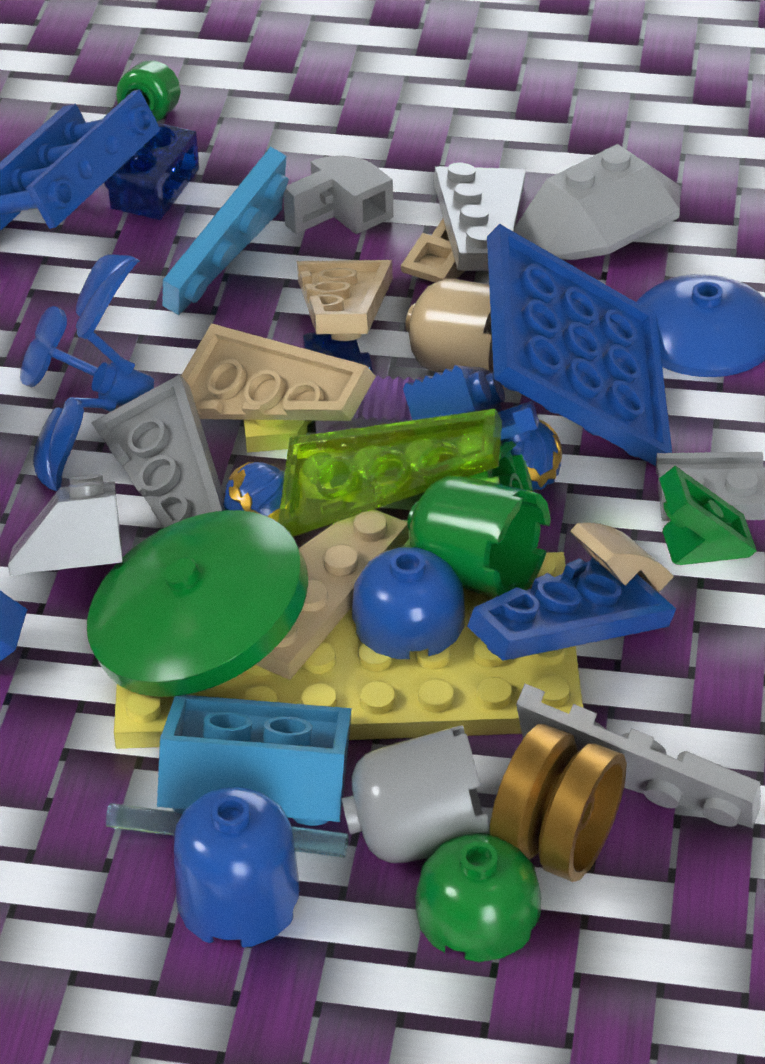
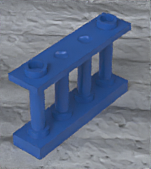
(71, 159)

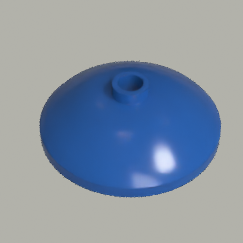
(708, 324)

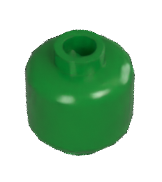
(157, 84)

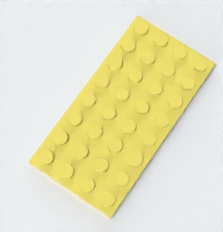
(389, 694)

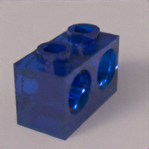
(155, 173)

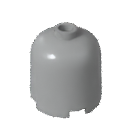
(416, 796)

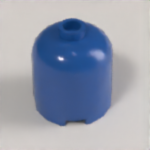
(235, 867)

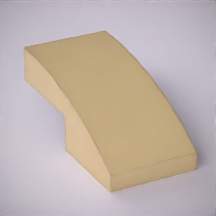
(432, 257)
(620, 554)

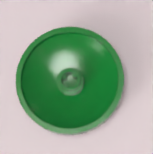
(197, 603)

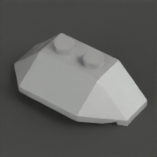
(599, 206)

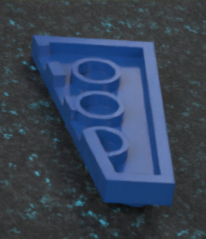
(568, 611)

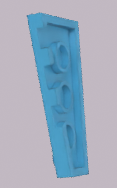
(228, 232)

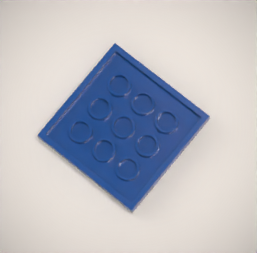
(576, 346)

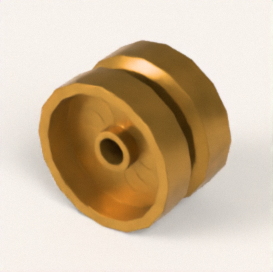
(559, 800)

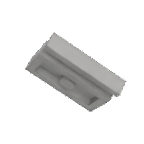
(730, 475)

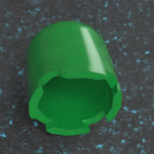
(482, 532)

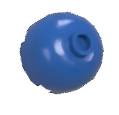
(408, 603)

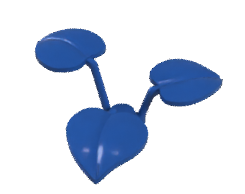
(114, 382)

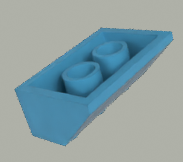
(269, 747)

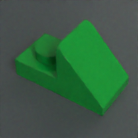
(701, 523)

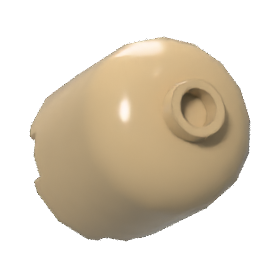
(452, 326)

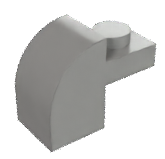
(339, 188)

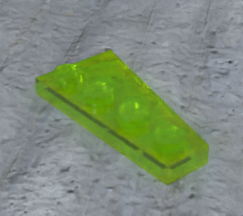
(372, 466)

